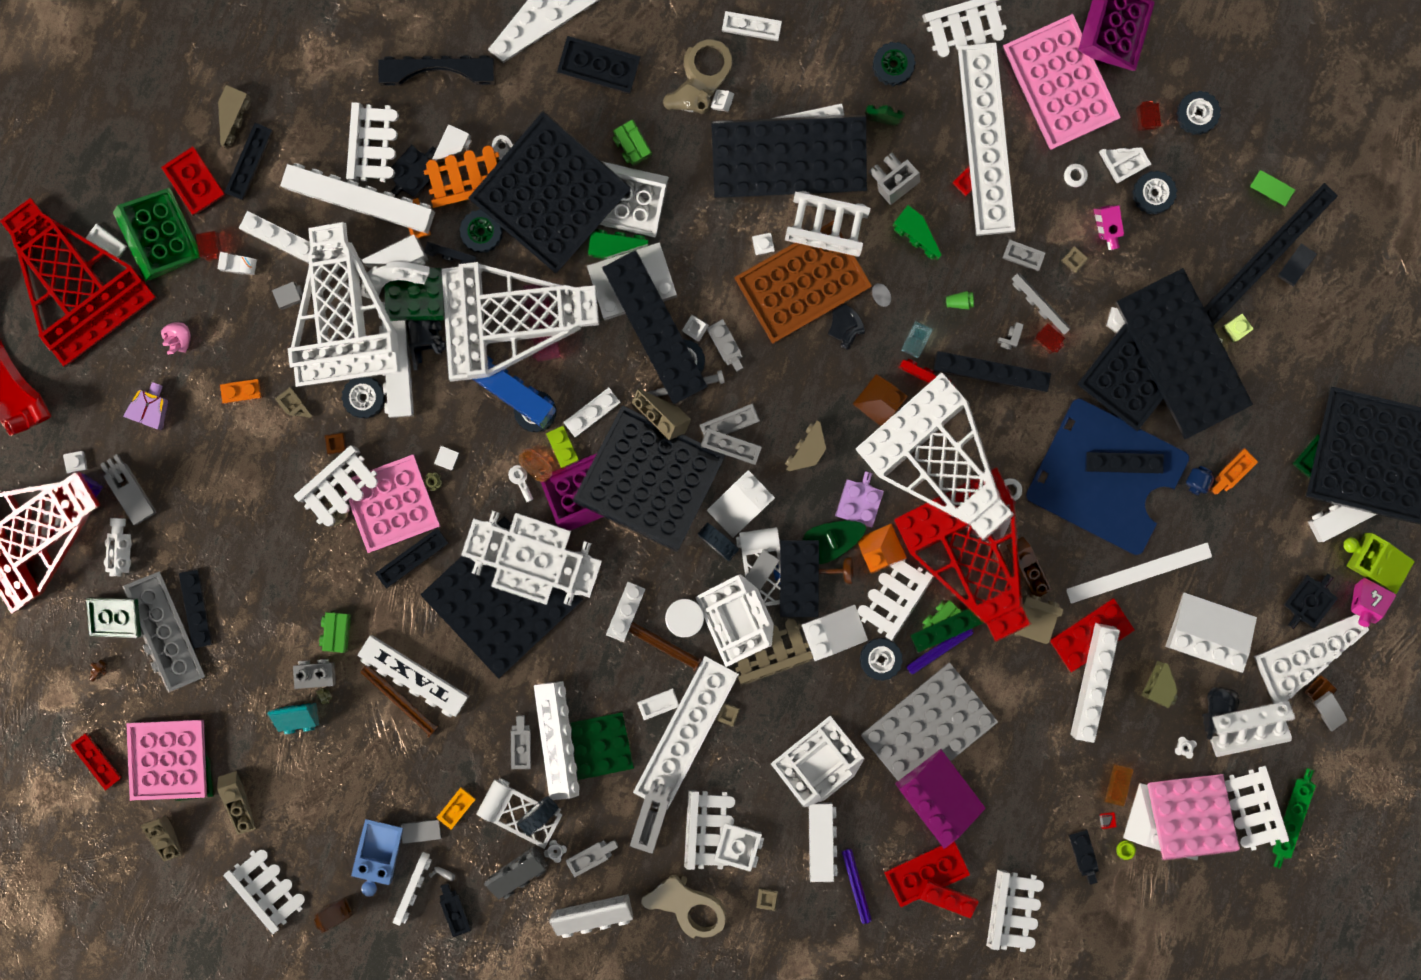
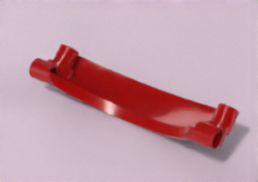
(19, 403)

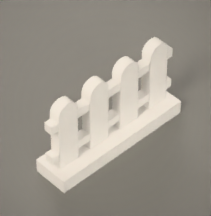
(955, 23)
(357, 151)
(327, 489)
(893, 607)
(1264, 816)
(711, 820)
(271, 897)
(999, 918)

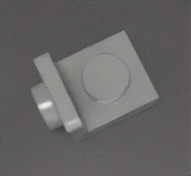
(1014, 334)

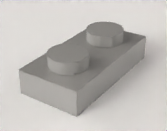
(1023, 255)

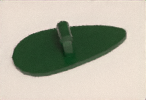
(835, 538)

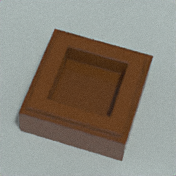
(335, 443)

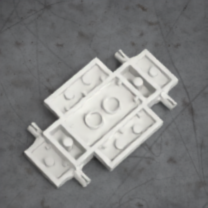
(531, 558)

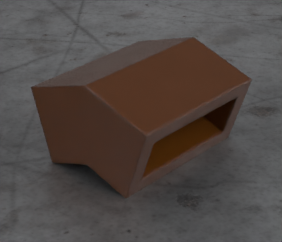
(1319, 688)

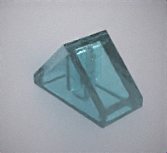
(916, 339)

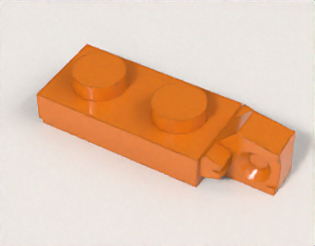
(1234, 471)

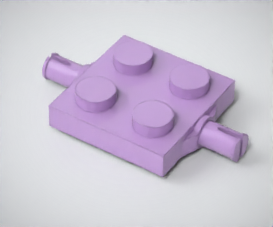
(859, 501)

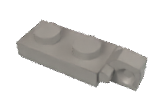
(725, 344)
(520, 744)
(590, 857)

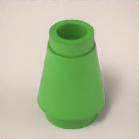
(961, 300)

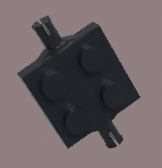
(410, 171)
(1310, 601)

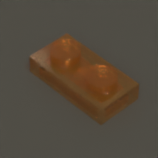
(1118, 785)

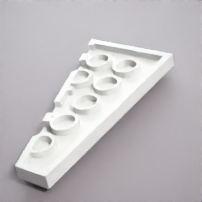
(533, 22)
(1302, 659)

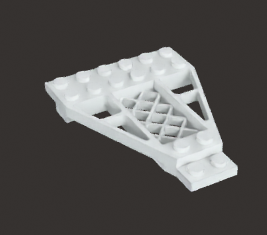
(467, 325)
(350, 357)
(912, 428)

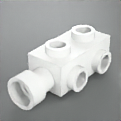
(119, 551)

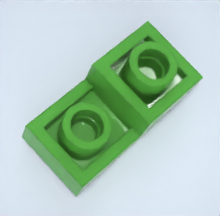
(1272, 188)

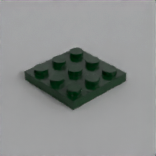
(415, 301)
(601, 746)

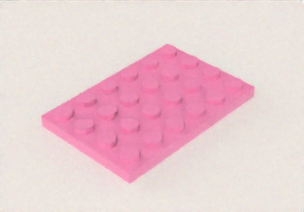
(1061, 82)

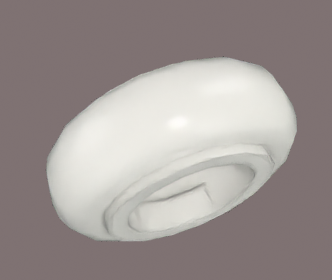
(1070, 181)
(1016, 496)

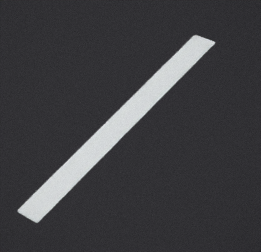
(1139, 573)

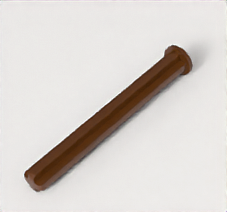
(664, 645)
(399, 700)

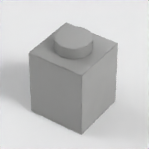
(288, 295)

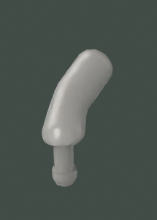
(446, 874)

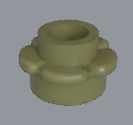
(437, 482)
(323, 696)

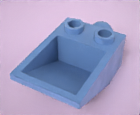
(377, 852)

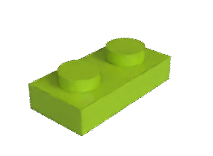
(562, 447)

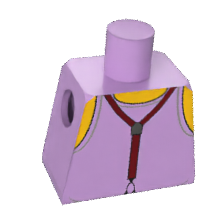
(148, 407)

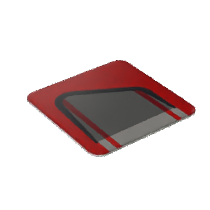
(1108, 820)

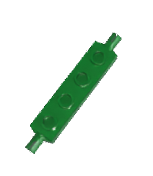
(1295, 816)

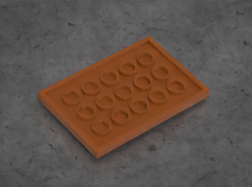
(800, 286)

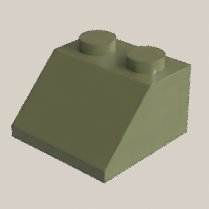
(1161, 686)

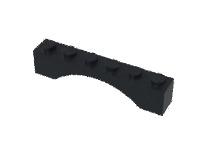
(397, 71)
(991, 371)

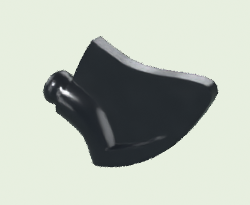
(846, 325)

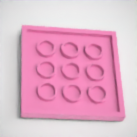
(394, 508)
(166, 760)
(1193, 817)

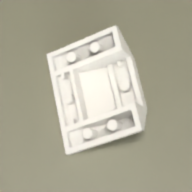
(737, 619)
(819, 763)
(1141, 822)

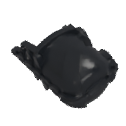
(423, 337)
(1220, 702)

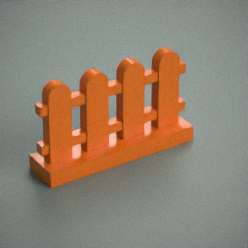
(452, 166)

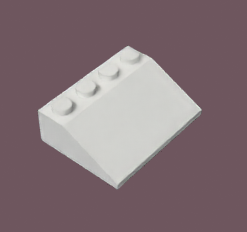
(642, 205)
(656, 266)
(1212, 632)
(592, 915)

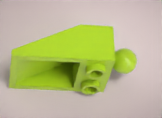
(1380, 563)

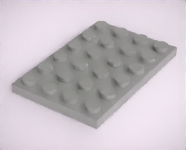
(931, 718)

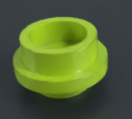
(1126, 850)

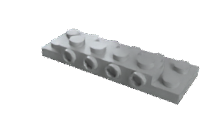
(164, 633)

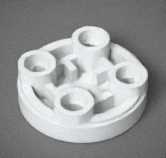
(684, 618)

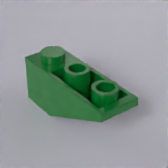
(915, 228)
(609, 246)

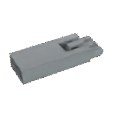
(131, 495)
(649, 821)

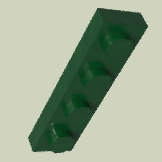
(945, 629)

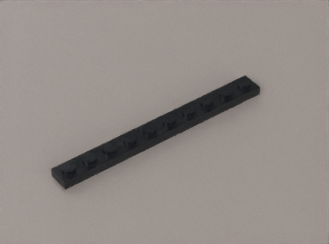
(1269, 253)

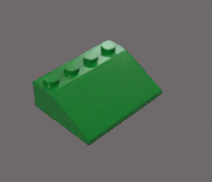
(156, 233)

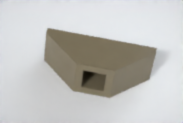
(809, 450)
(162, 837)

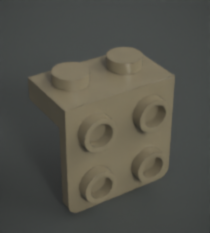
(1042, 618)

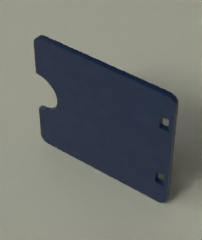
(1103, 502)

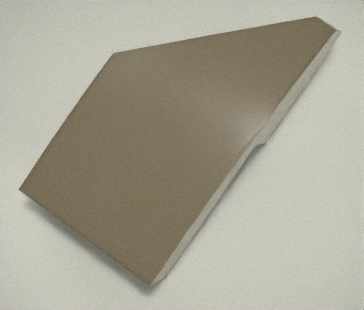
(292, 404)

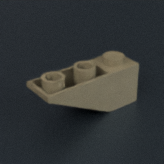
(231, 109)
(662, 414)
(236, 802)

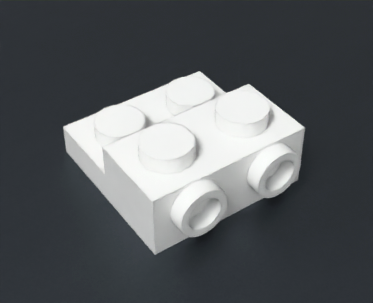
(738, 847)

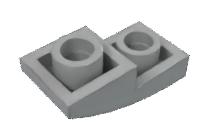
(1330, 711)

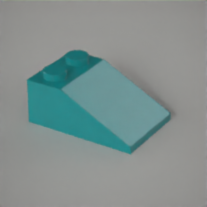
(295, 717)

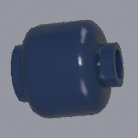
(1200, 480)

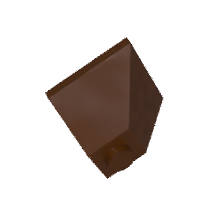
(880, 400)

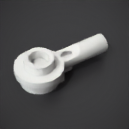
(518, 475)

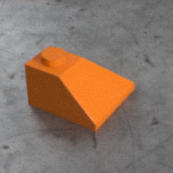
(881, 549)

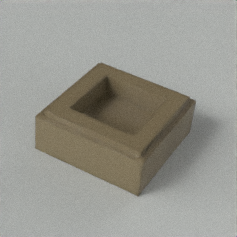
(1075, 259)
(728, 714)
(767, 899)

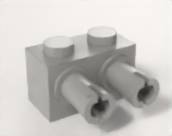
(898, 181)
(314, 675)

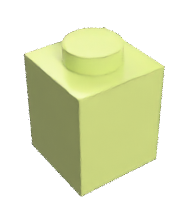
(1237, 327)

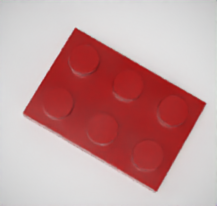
(193, 181)

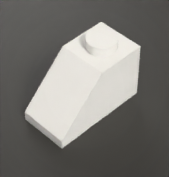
(452, 143)

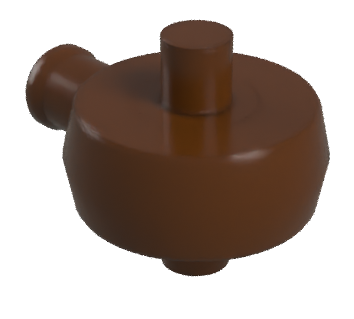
(98, 669)

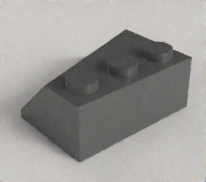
(516, 873)

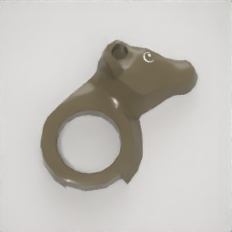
(699, 89)
(675, 897)

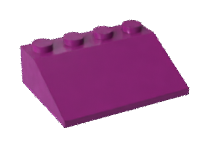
(1116, 31)
(560, 493)
(941, 798)

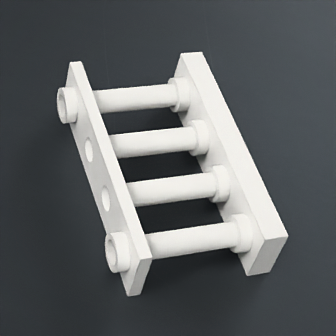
(815, 237)
(1238, 730)

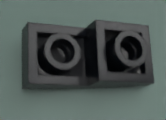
(1297, 265)

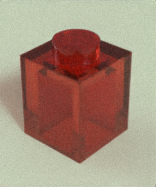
(1148, 116)
(208, 245)
(1049, 339)

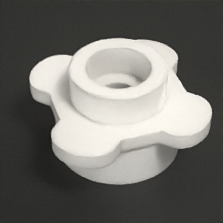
(1190, 747)
(550, 851)

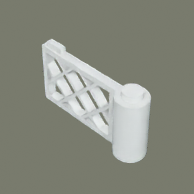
(753, 543)
(496, 802)

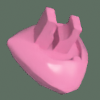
(177, 336)

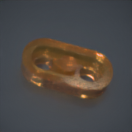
(536, 465)

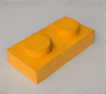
(456, 808)

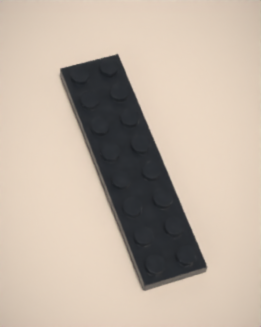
(654, 327)

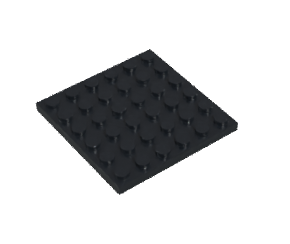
(549, 192)
(1369, 456)
(648, 479)
(491, 620)

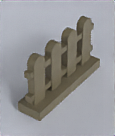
(781, 654)

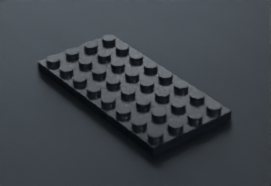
(789, 156)
(1183, 353)

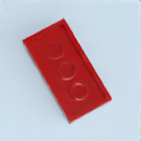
(1075, 641)
(936, 865)

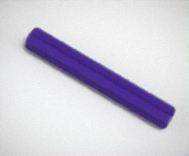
(937, 651)
(856, 886)

